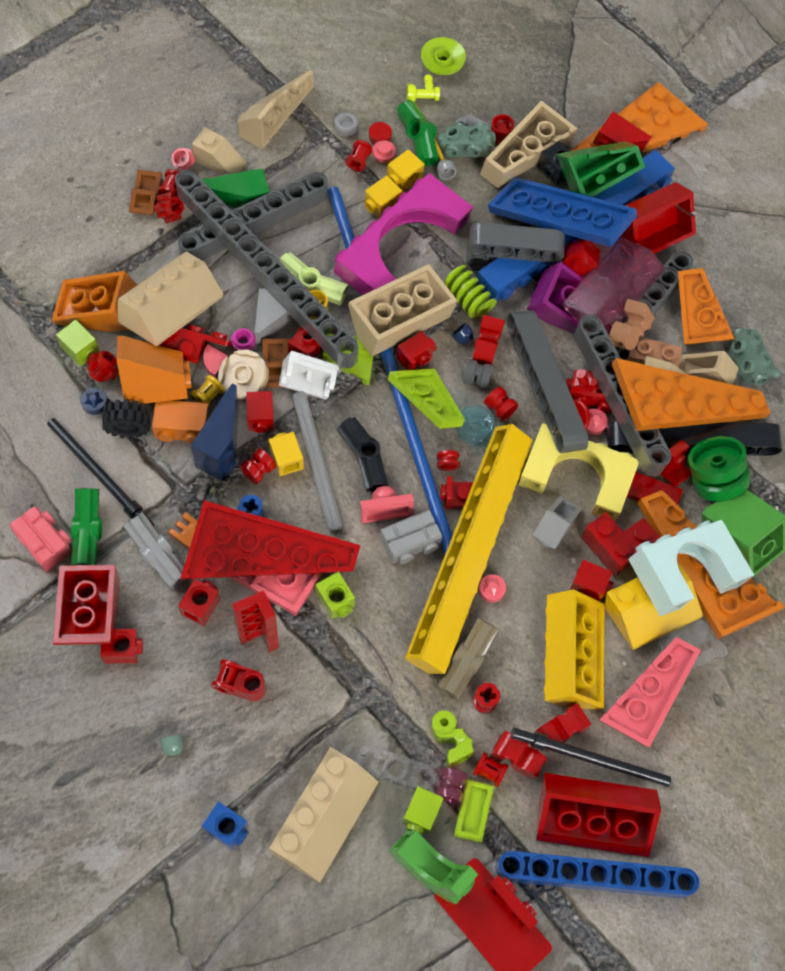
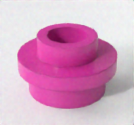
(243, 334)

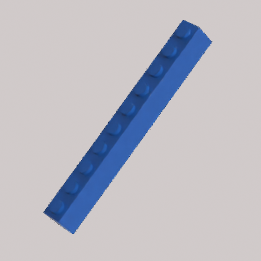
(507, 275)

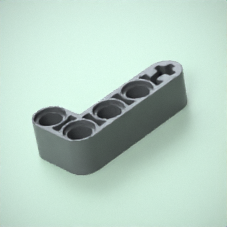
(513, 242)

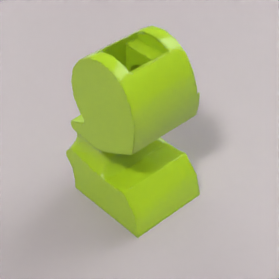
(444, 731)

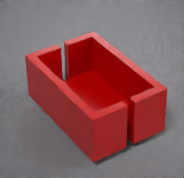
(659, 219)

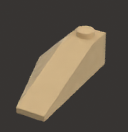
(270, 113)

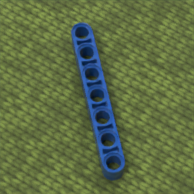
(610, 869)

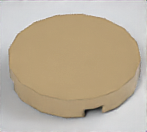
(246, 371)

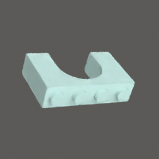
(709, 544)

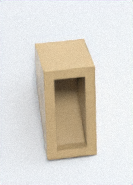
(217, 153)
(710, 365)

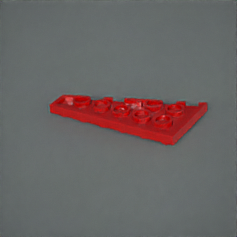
(249, 545)

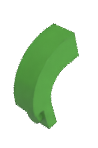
(431, 868)

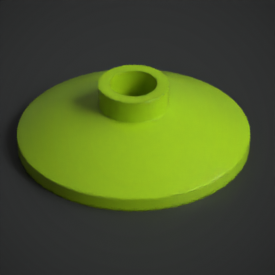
(443, 56)

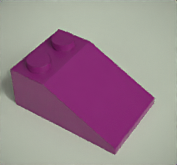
(552, 290)

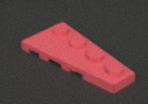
(649, 699)

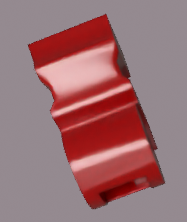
(487, 342)
(565, 725)
(521, 756)

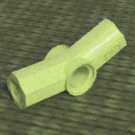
(333, 289)

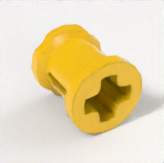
(208, 390)

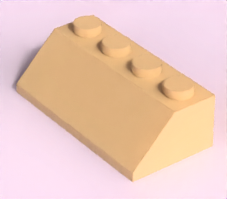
(169, 299)
(401, 309)
(324, 815)

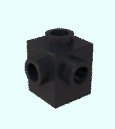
(549, 162)

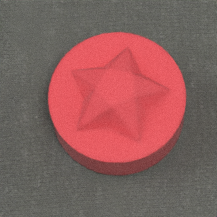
(597, 423)
(492, 588)

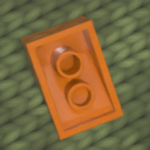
(93, 301)

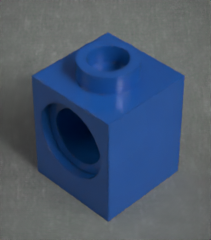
(217, 816)

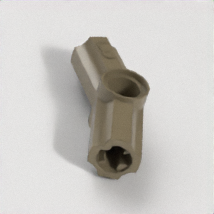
(468, 659)

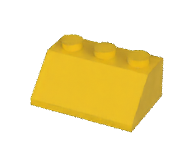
(638, 618)

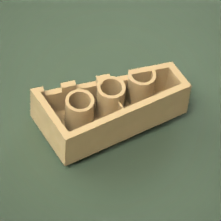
(525, 143)

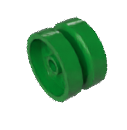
(719, 468)

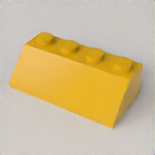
(574, 650)

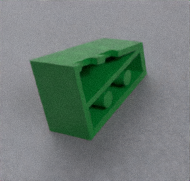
(599, 167)

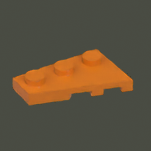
(700, 310)

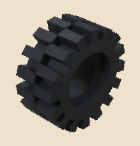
(126, 418)

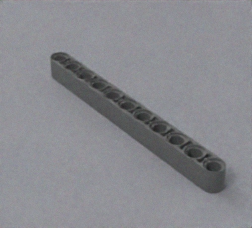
(268, 277)

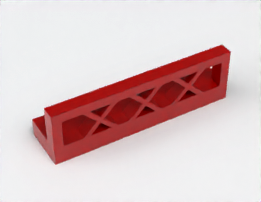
(256, 618)

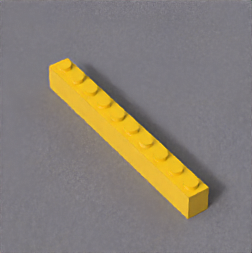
(469, 550)

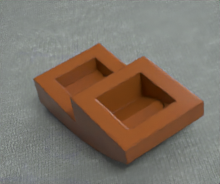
(145, 192)
(273, 354)

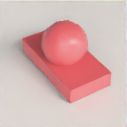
(386, 505)

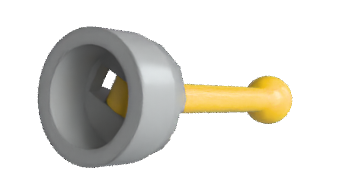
(445, 168)

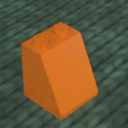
(151, 371)

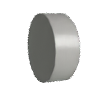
(345, 124)

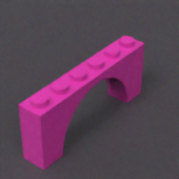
(425, 203)

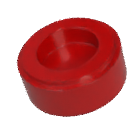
(379, 132)

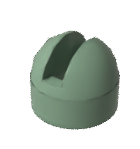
(172, 745)

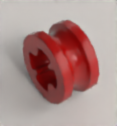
(448, 460)

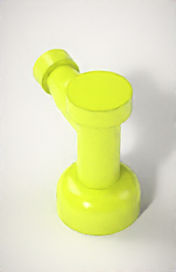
(429, 92)

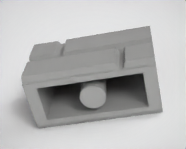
(411, 537)

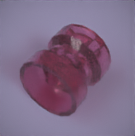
(451, 785)

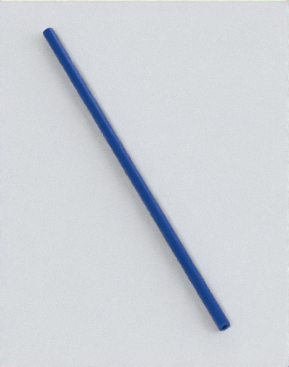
(401, 401)

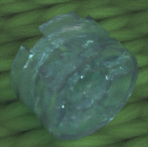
(474, 434)

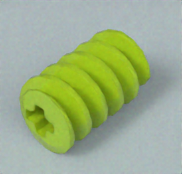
(467, 294)

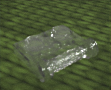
(697, 634)

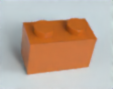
(179, 420)

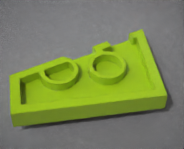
(429, 395)

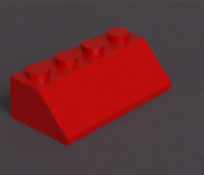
(597, 814)

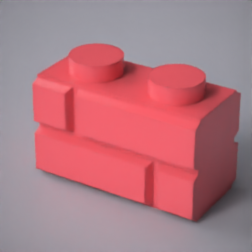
(41, 538)

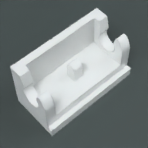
(308, 375)

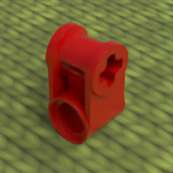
(234, 678)

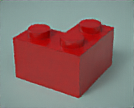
(613, 545)

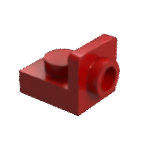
(675, 471)
(455, 493)

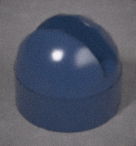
(463, 334)

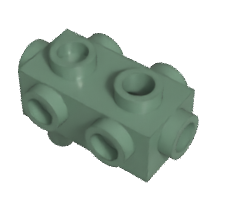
(467, 140)
(751, 357)

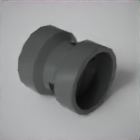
(478, 374)

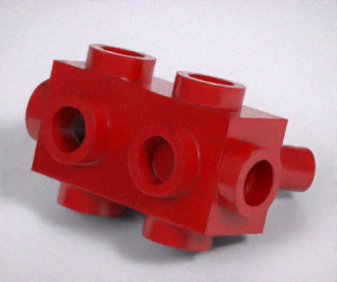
(585, 388)

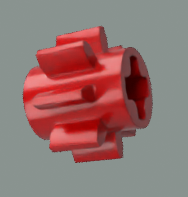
(169, 207)
(102, 366)

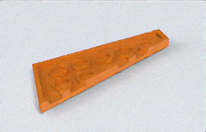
(658, 115)
(675, 399)
(723, 611)

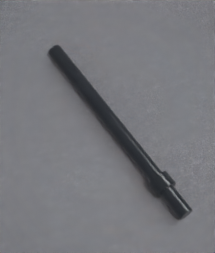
(131, 508)
(541, 741)

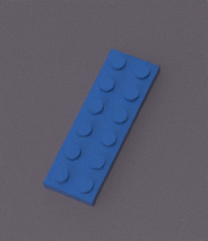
(563, 211)

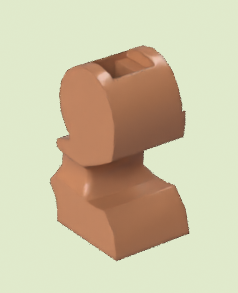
(639, 319)

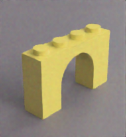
(614, 470)

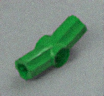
(420, 131)
(86, 527)

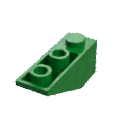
(239, 187)

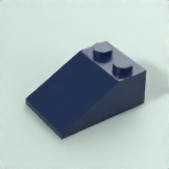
(217, 441)

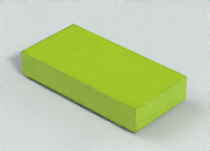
(473, 811)

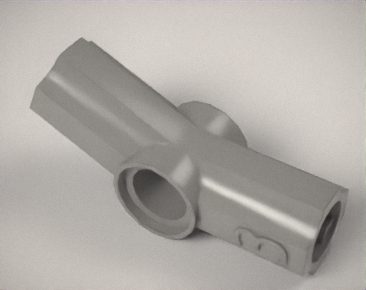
(155, 550)

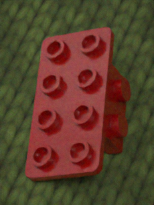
(498, 923)

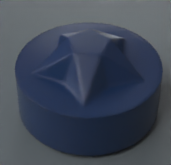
(93, 401)

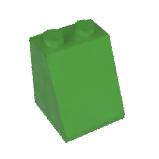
(753, 526)

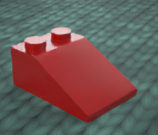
(86, 604)

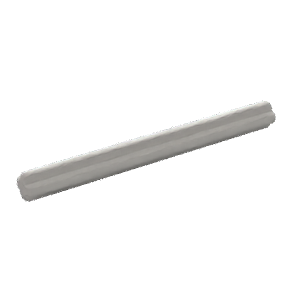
(317, 462)

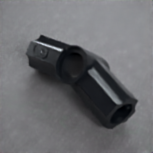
(359, 441)

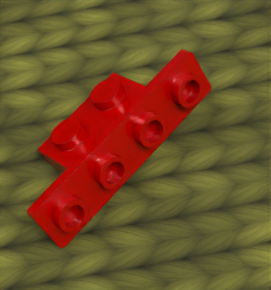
(192, 341)

